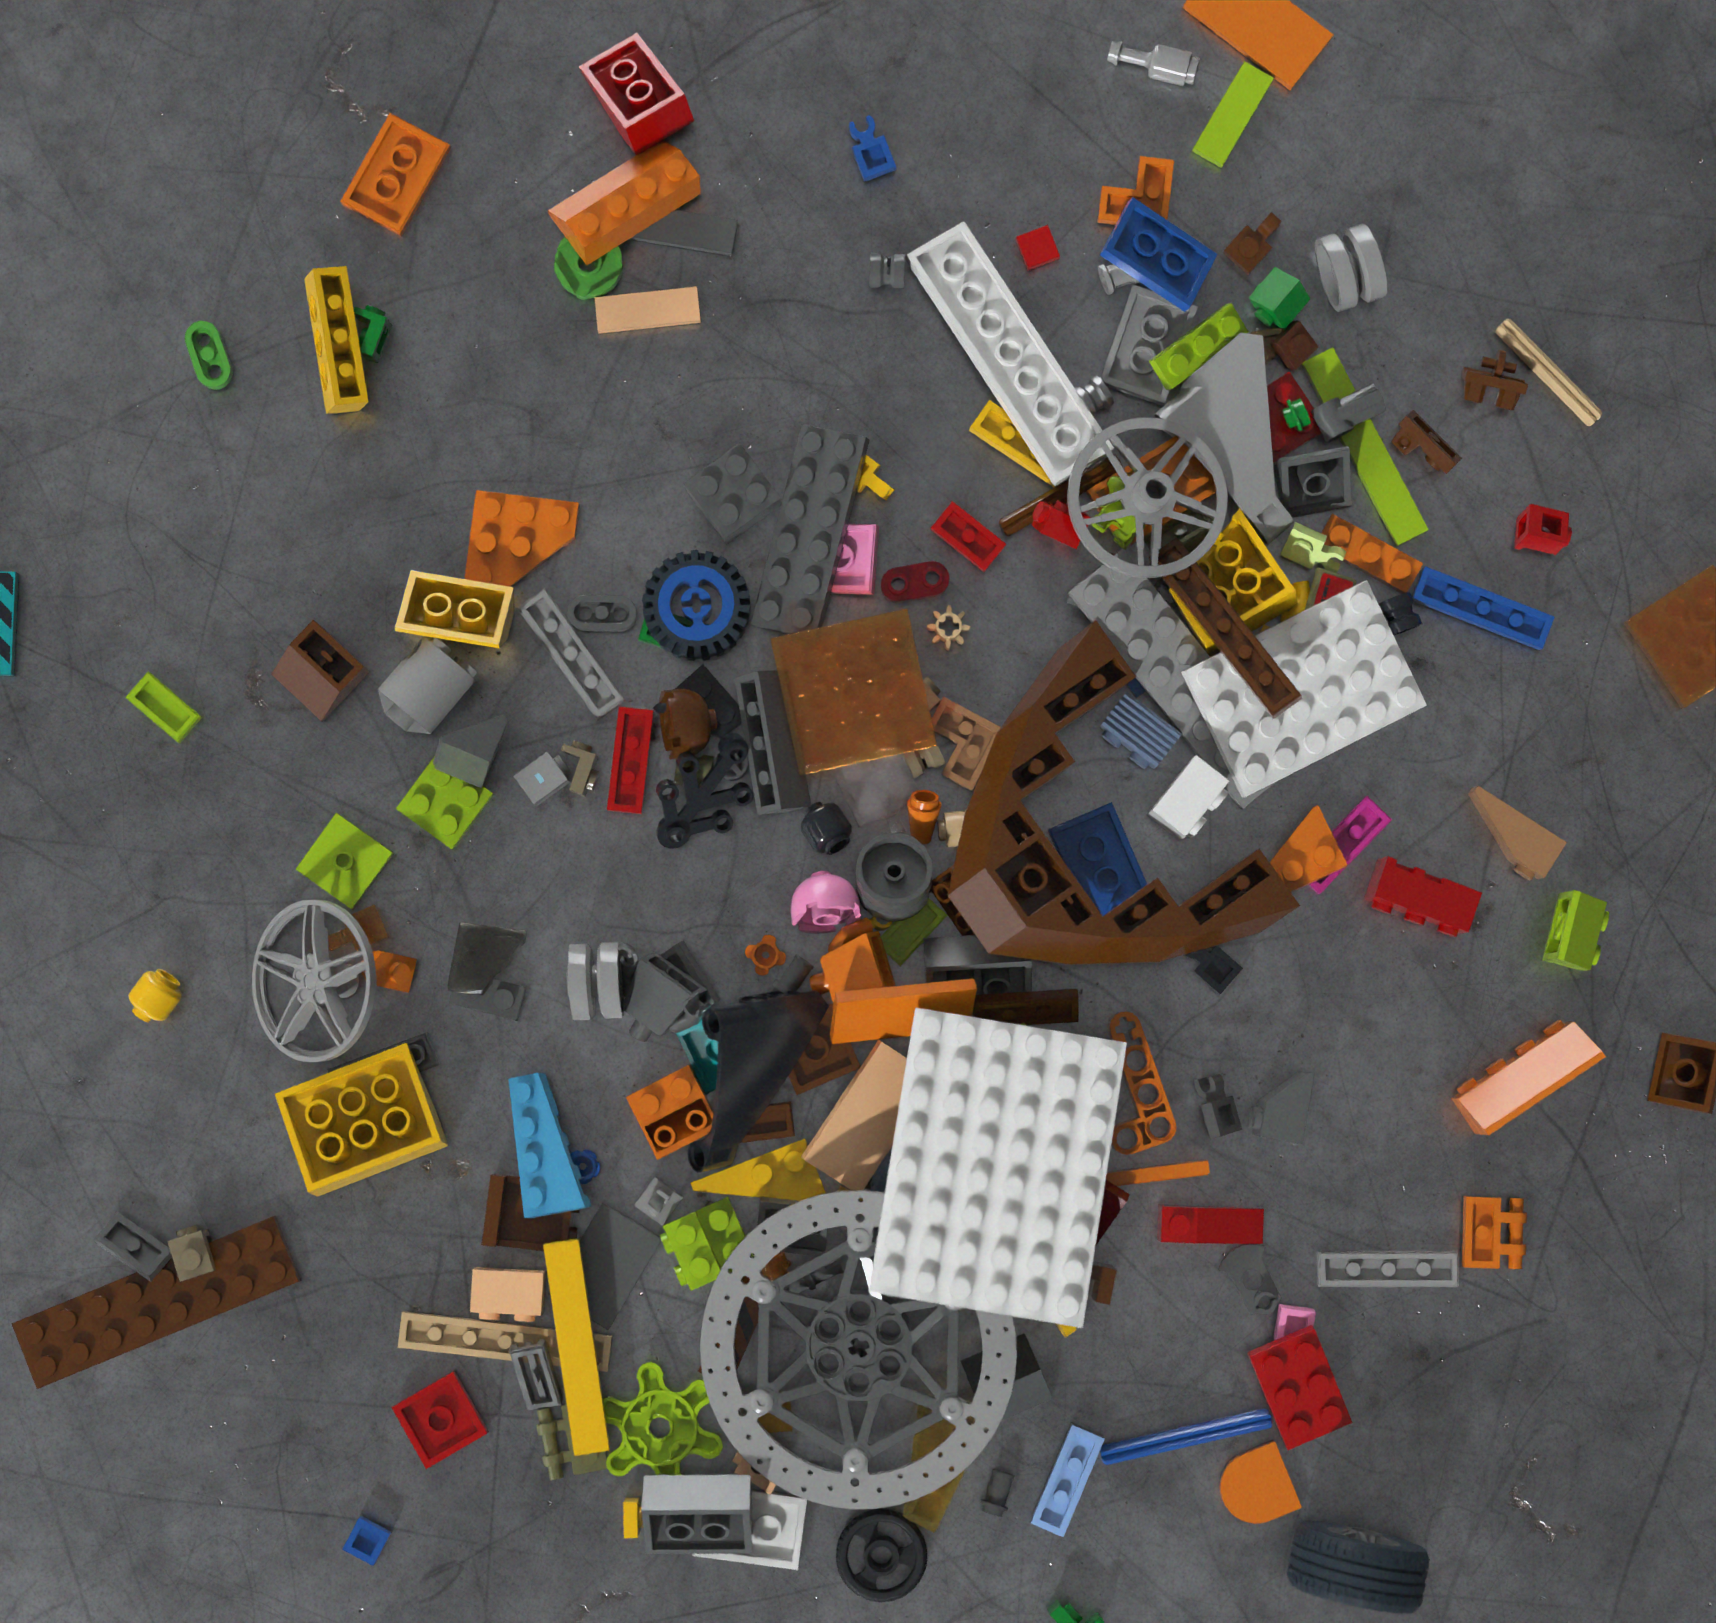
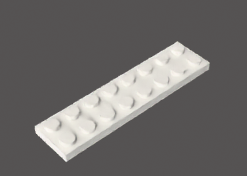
(1006, 350)

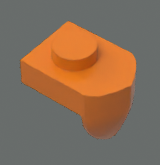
(393, 970)

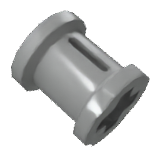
(1114, 277)

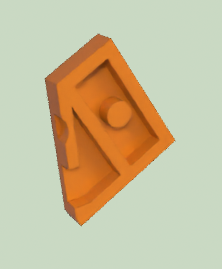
(1308, 853)

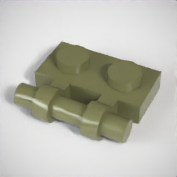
(553, 1457)

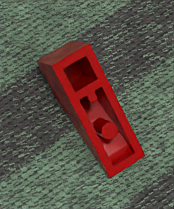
(1210, 1224)

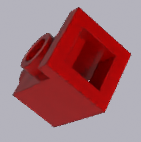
(1056, 522)
(1542, 529)

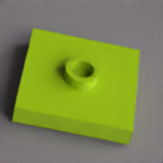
(344, 861)

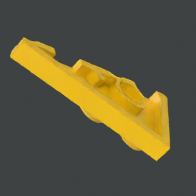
(771, 1175)

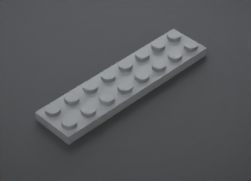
(1157, 652)

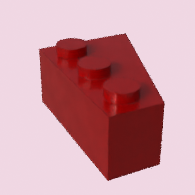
(1422, 897)

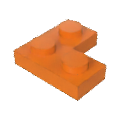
(1152, 190)

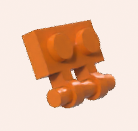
(1483, 1230)

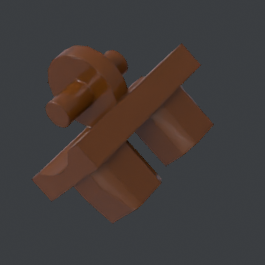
(1508, 387)

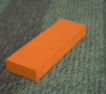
(1158, 1172)

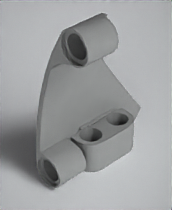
(1230, 412)

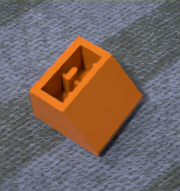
(672, 1111)

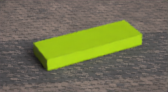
(1232, 114)

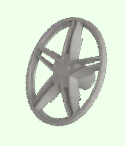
(1147, 497)
(317, 981)

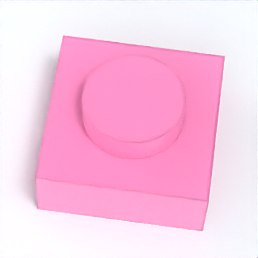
(1292, 1319)

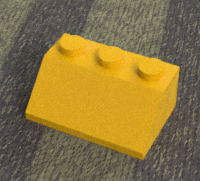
(456, 609)

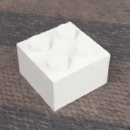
(1188, 798)

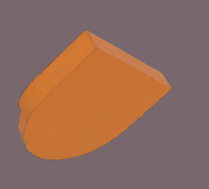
(1258, 1485)

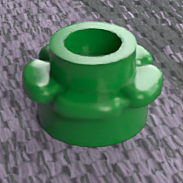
(1296, 414)

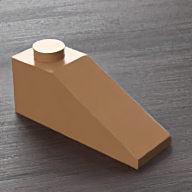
(1519, 837)

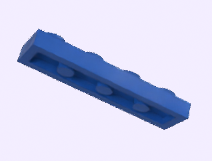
(1482, 608)

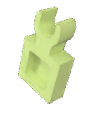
(1307, 547)

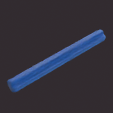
(1186, 1436)

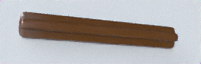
(1023, 516)

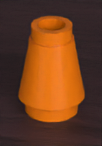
(923, 814)

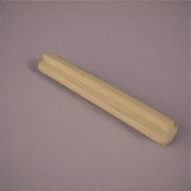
(1548, 372)

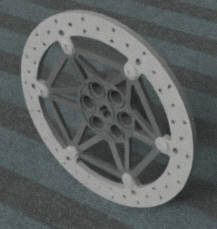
(838, 1381)

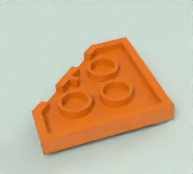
(516, 535)

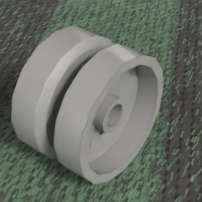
(1351, 267)
(593, 981)

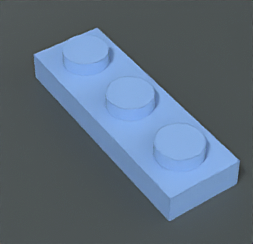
(1067, 1480)

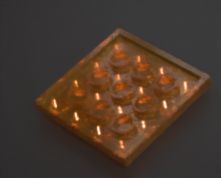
(854, 691)

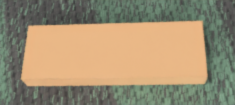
(647, 310)

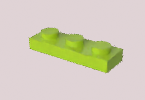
(1197, 346)

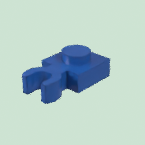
(872, 153)

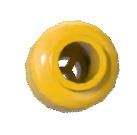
(155, 995)

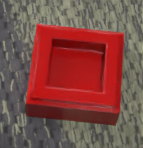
(1037, 247)

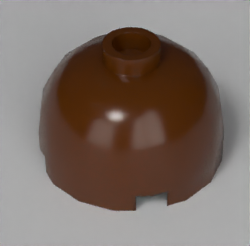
(686, 722)

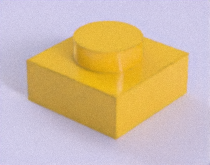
(632, 1517)

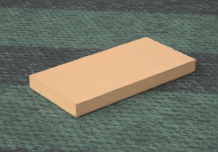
(862, 1121)

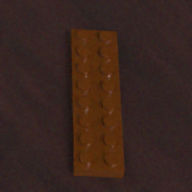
(142, 1311)

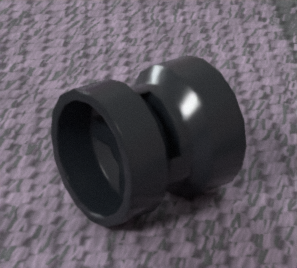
(1400, 613)

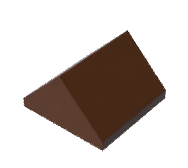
(1685, 1074)

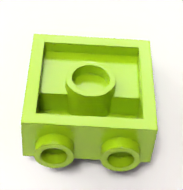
(703, 1242)

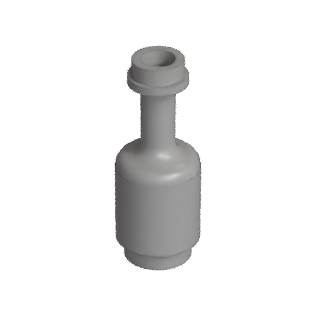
(1163, 62)

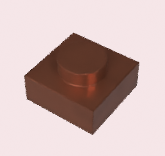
(1294, 345)

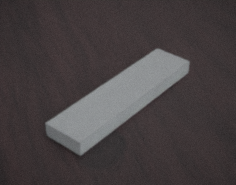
(571, 654)
(1387, 1268)

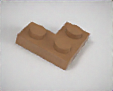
(973, 739)

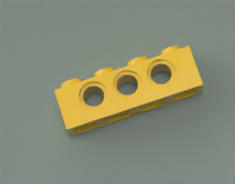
(336, 339)

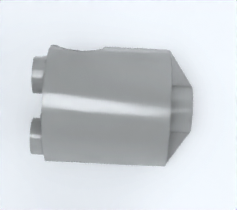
(425, 686)

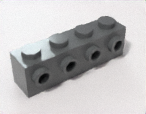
(778, 782)

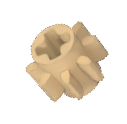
(956, 622)

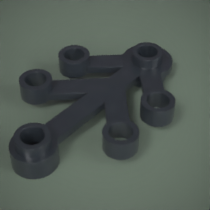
(701, 796)

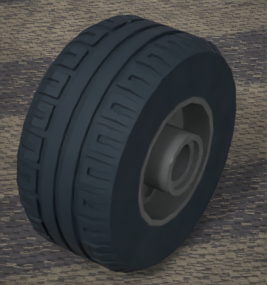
(1358, 1567)

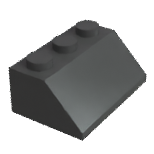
(967, 959)
(697, 1514)

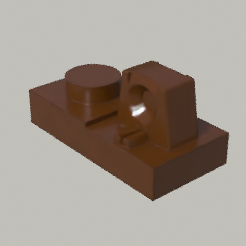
(1416, 433)

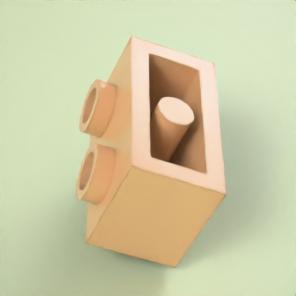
(508, 1292)

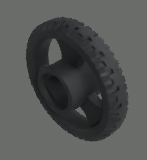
(913, 1555)

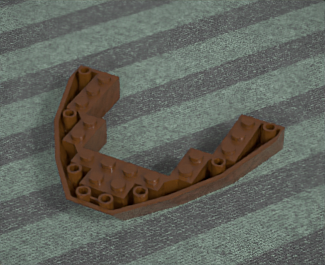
(1020, 889)

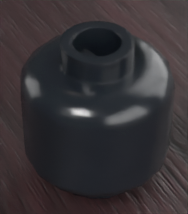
(826, 828)

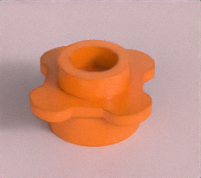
(768, 945)

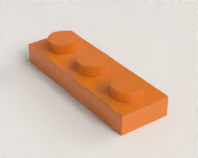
(1372, 554)

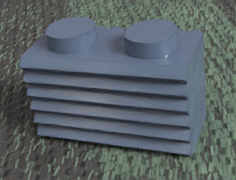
(1139, 732)

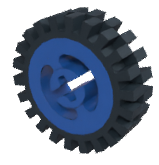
(693, 571)

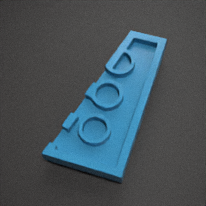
(544, 1163)

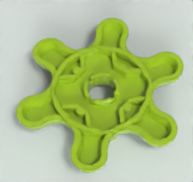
(653, 1402)

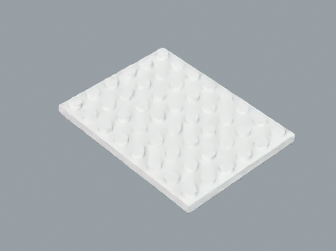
(998, 1167)

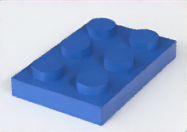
(1158, 254)

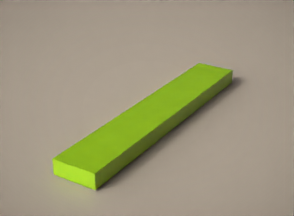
(1368, 453)

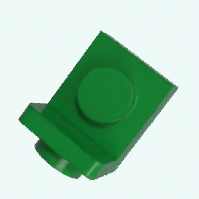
(373, 339)
(1069, 1614)

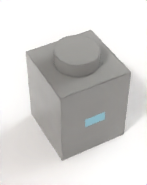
(543, 777)

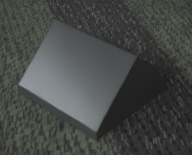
(1314, 481)
(471, 750)
(1029, 1383)

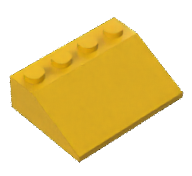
(360, 1120)

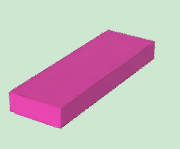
(1355, 834)

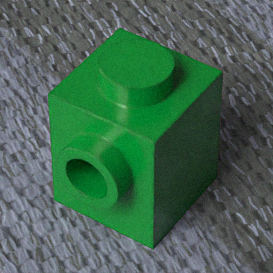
(1279, 298)

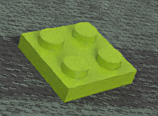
(444, 805)

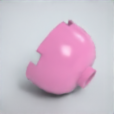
(824, 902)

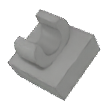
(659, 1201)

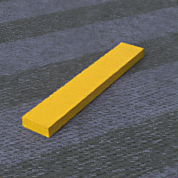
(576, 1347)

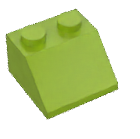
(1576, 930)

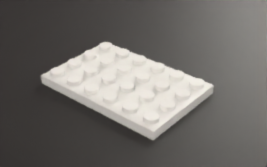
(1348, 681)

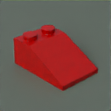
(637, 93)

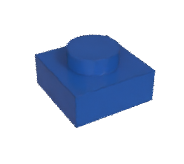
(367, 1540)

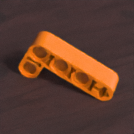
(1134, 1080)

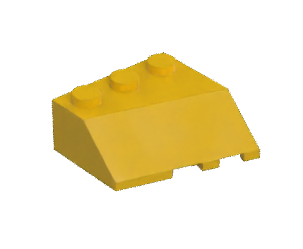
(1245, 577)

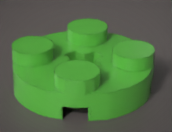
(583, 282)

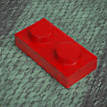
(968, 536)

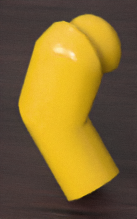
(1302, 592)

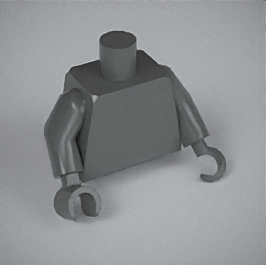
(658, 995)

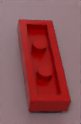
(630, 760)

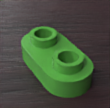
(209, 356)

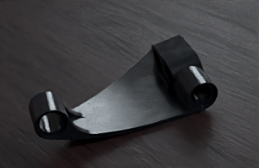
(756, 1053)

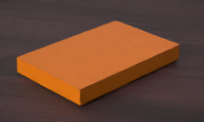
(395, 174)

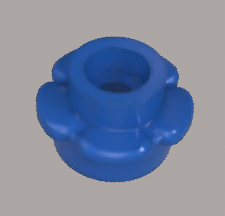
(592, 1166)

